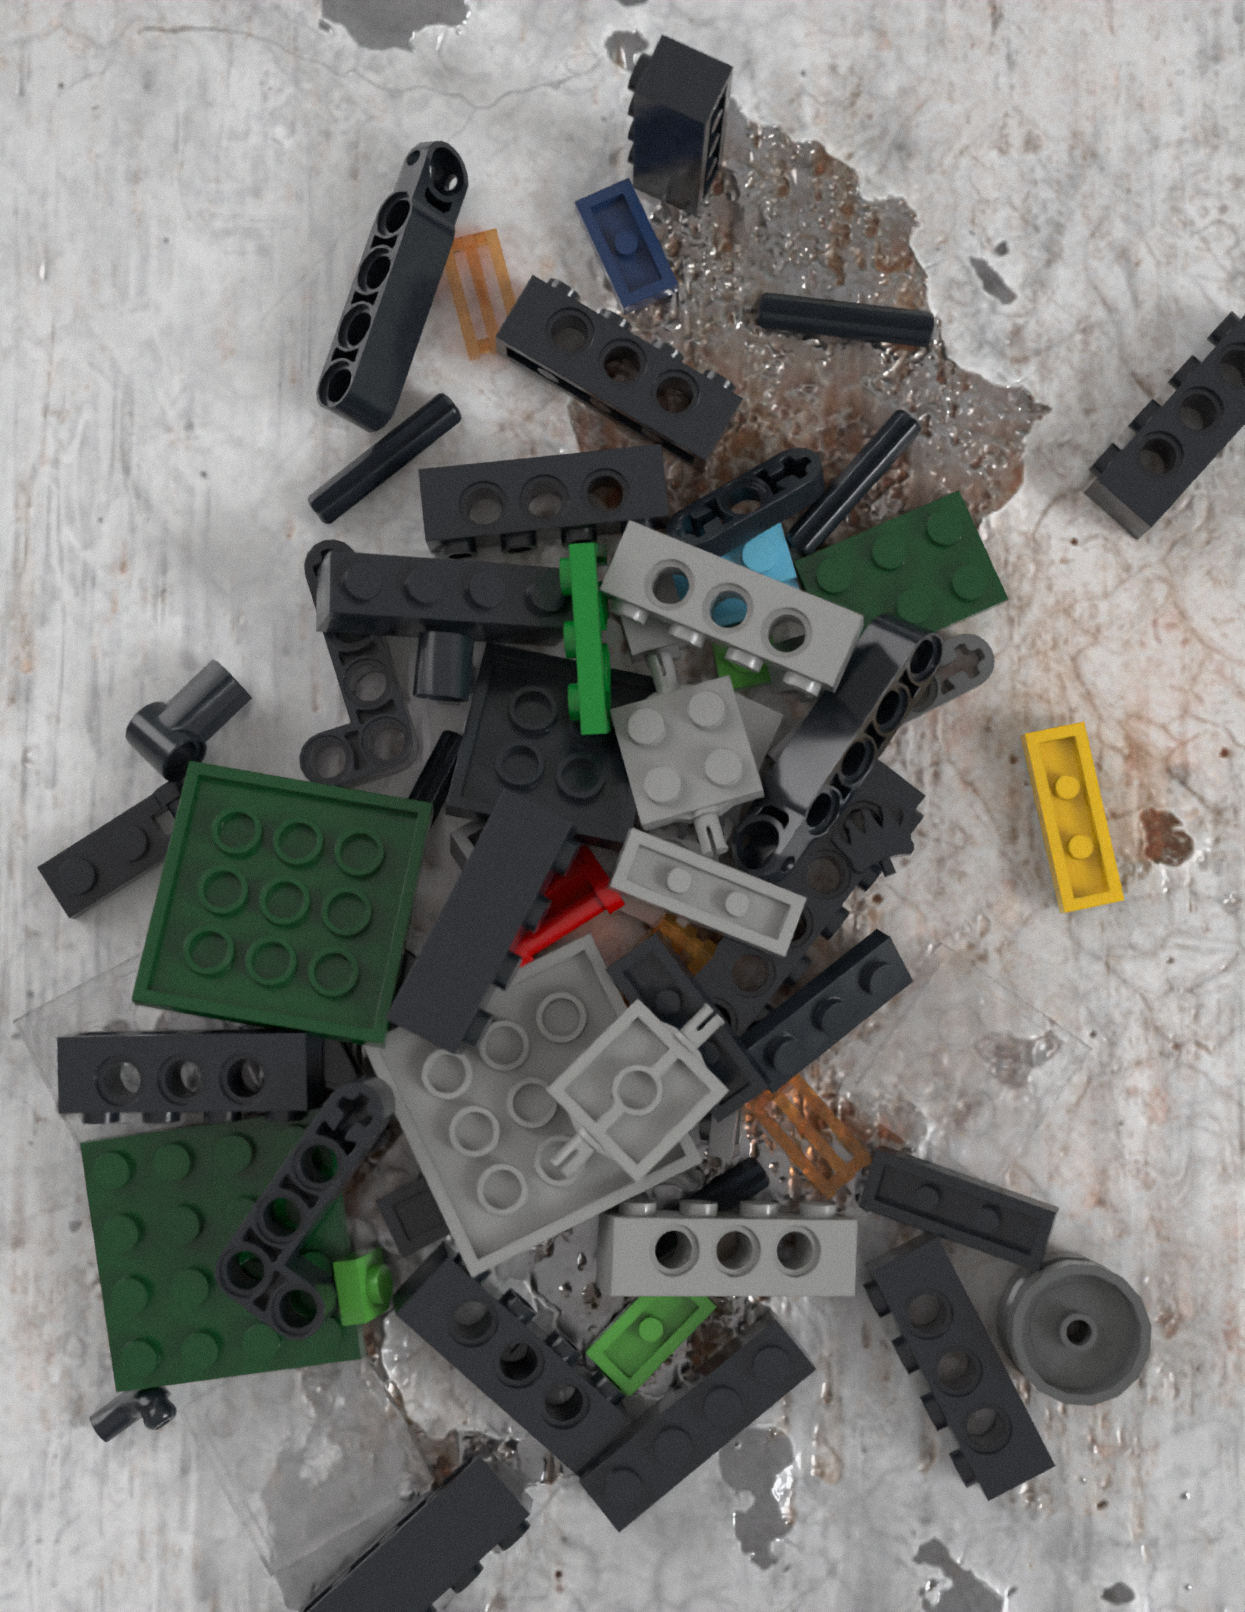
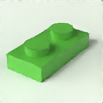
(646, 1336)

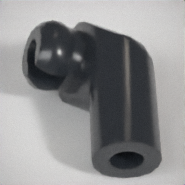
(129, 1407)

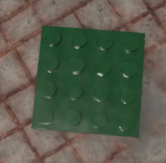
(284, 904)
(159, 1222)

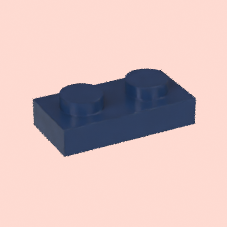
(626, 246)

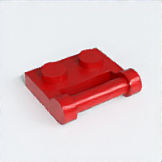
(574, 902)

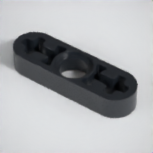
(781, 486)

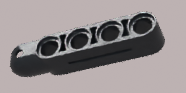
(394, 288)
(837, 746)

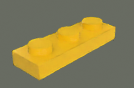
(1072, 817)

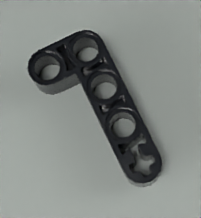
(366, 717)
(314, 1194)

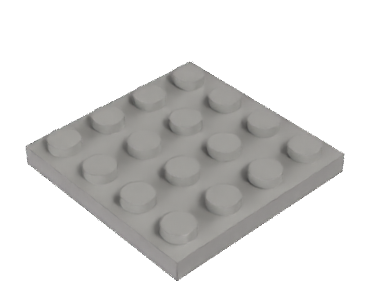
(491, 1126)

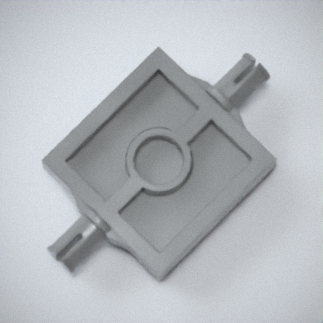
(687, 754)
(637, 1090)

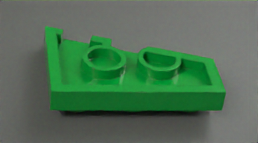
(592, 695)

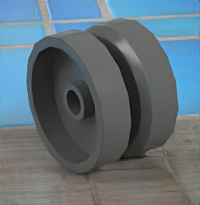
(1105, 1350)

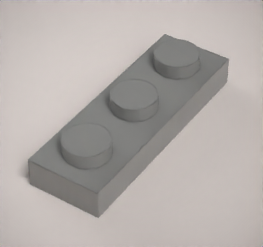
(706, 893)

